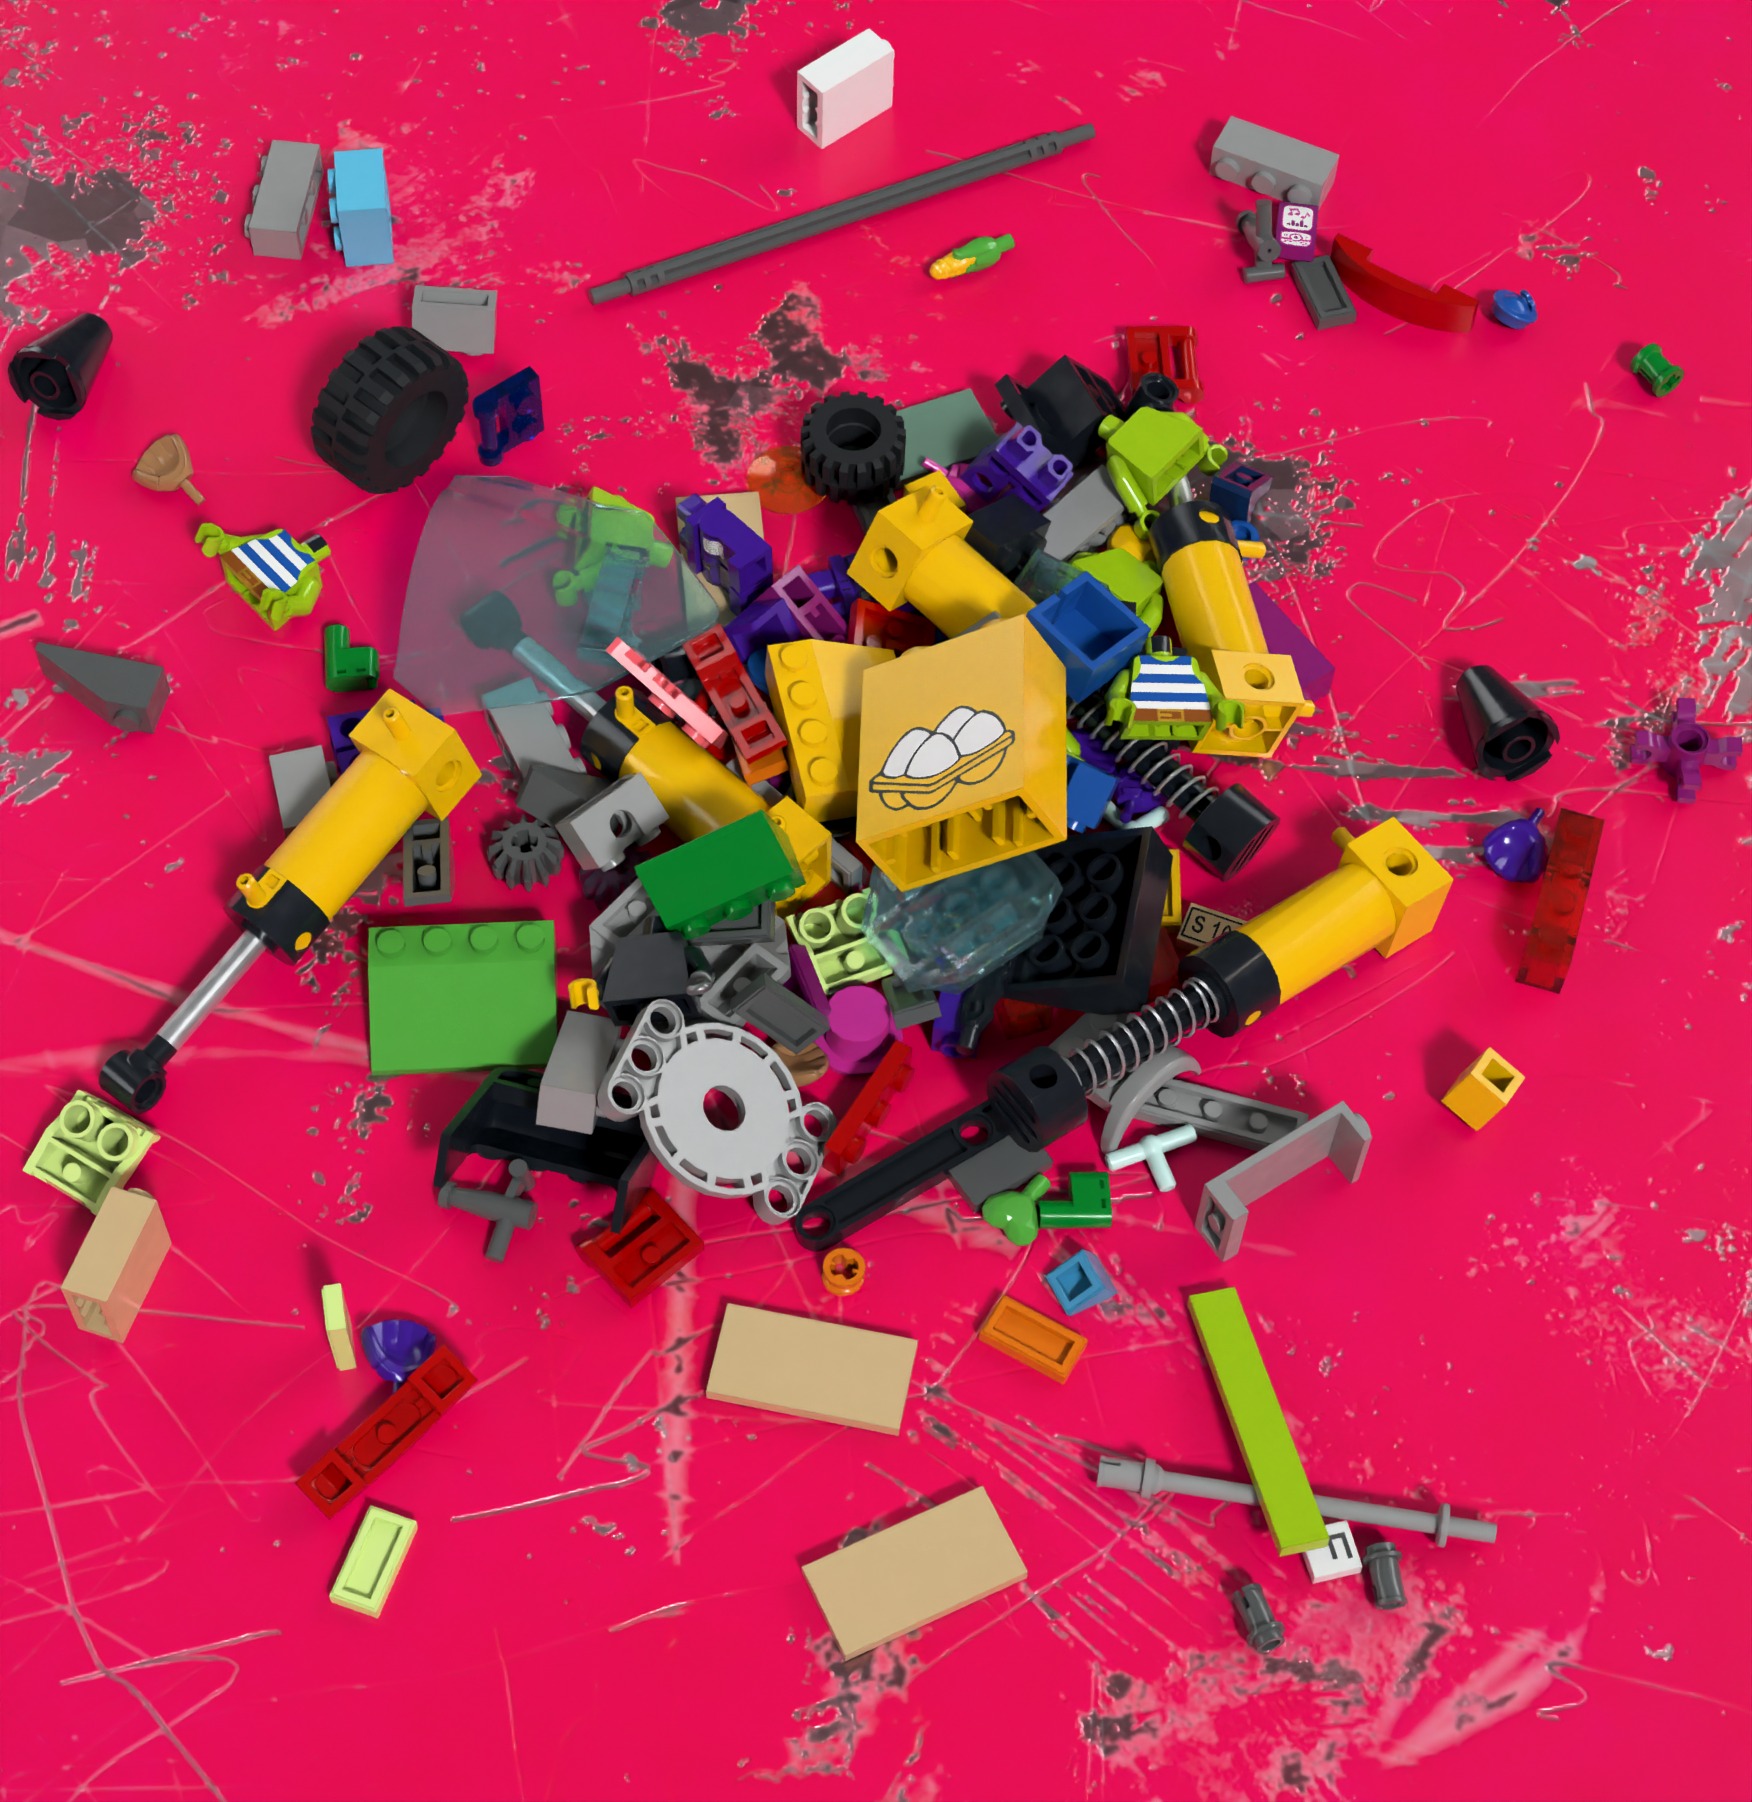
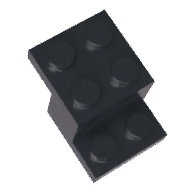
(1063, 407)

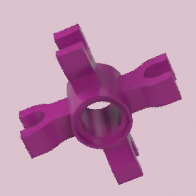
(1685, 750)

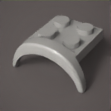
(1123, 1096)

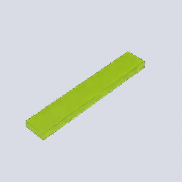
(1258, 1422)

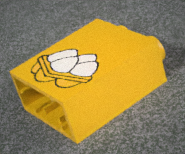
(962, 754)

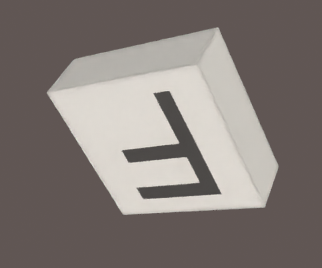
(1336, 1559)

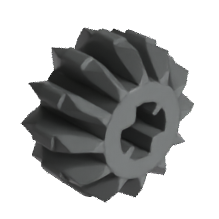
(525, 853)

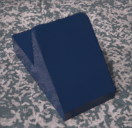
(1239, 489)

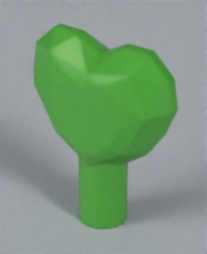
(1017, 1211)

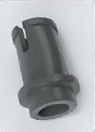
(1385, 1575)
(1263, 1629)

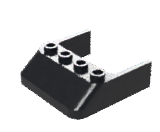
(502, 1125)

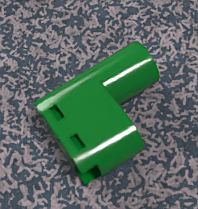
(348, 667)
(1087, 1204)

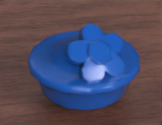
(1514, 309)

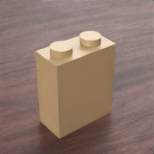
(117, 1263)

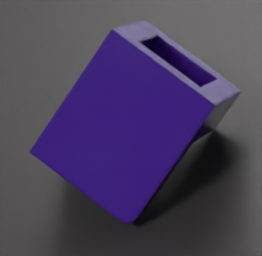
(761, 625)

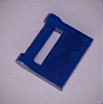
(519, 412)

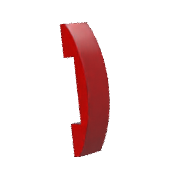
(1399, 297)
(734, 695)
(387, 1433)

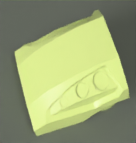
(838, 944)
(90, 1150)

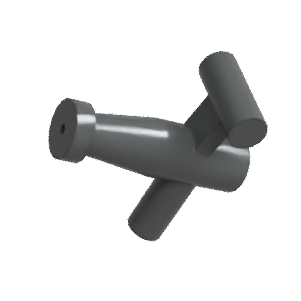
(1258, 233)
(505, 1209)

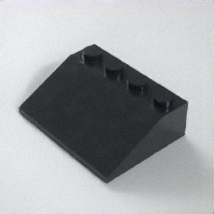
(1103, 926)

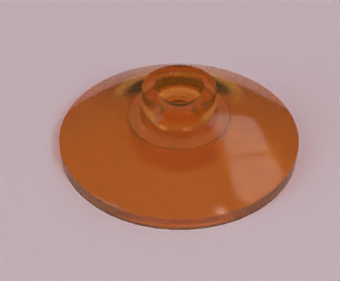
(781, 482)

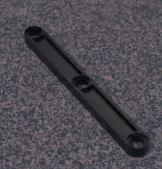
(896, 1179)

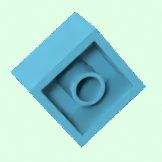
(361, 207)

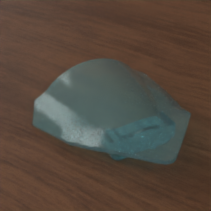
(529, 590)

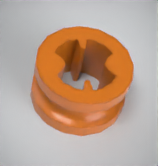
(838, 1284)

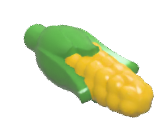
(972, 257)

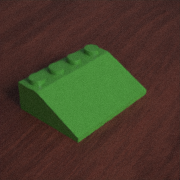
(462, 997)

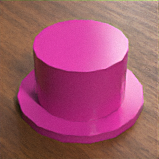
(858, 1031)

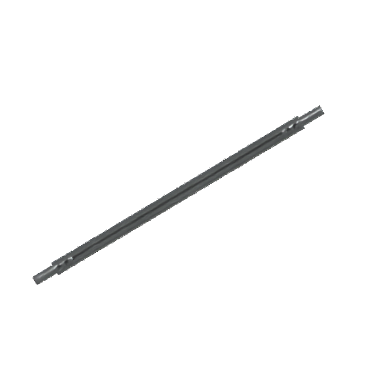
(840, 214)

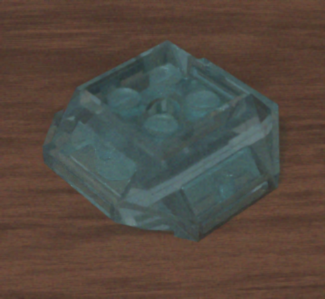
(961, 925)

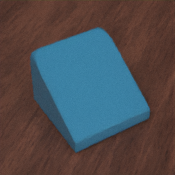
(1080, 1282)

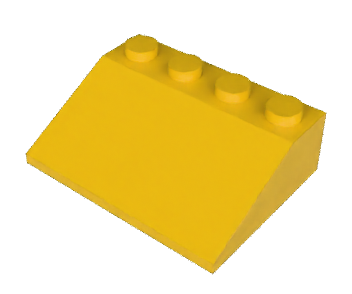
(818, 708)

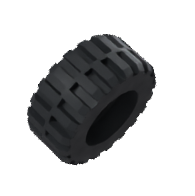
(389, 409)

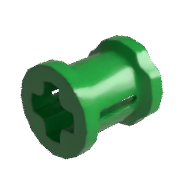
(1657, 370)

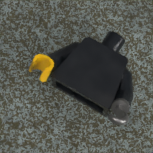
(647, 970)

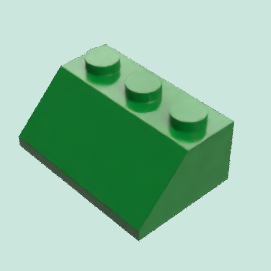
(722, 875)

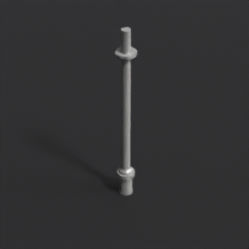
(1152, 1479)

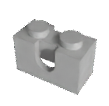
(589, 830)

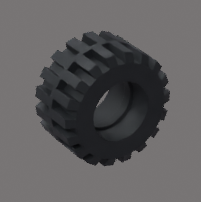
(855, 422)

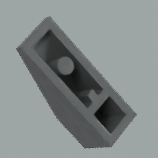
(114, 688)
(428, 863)

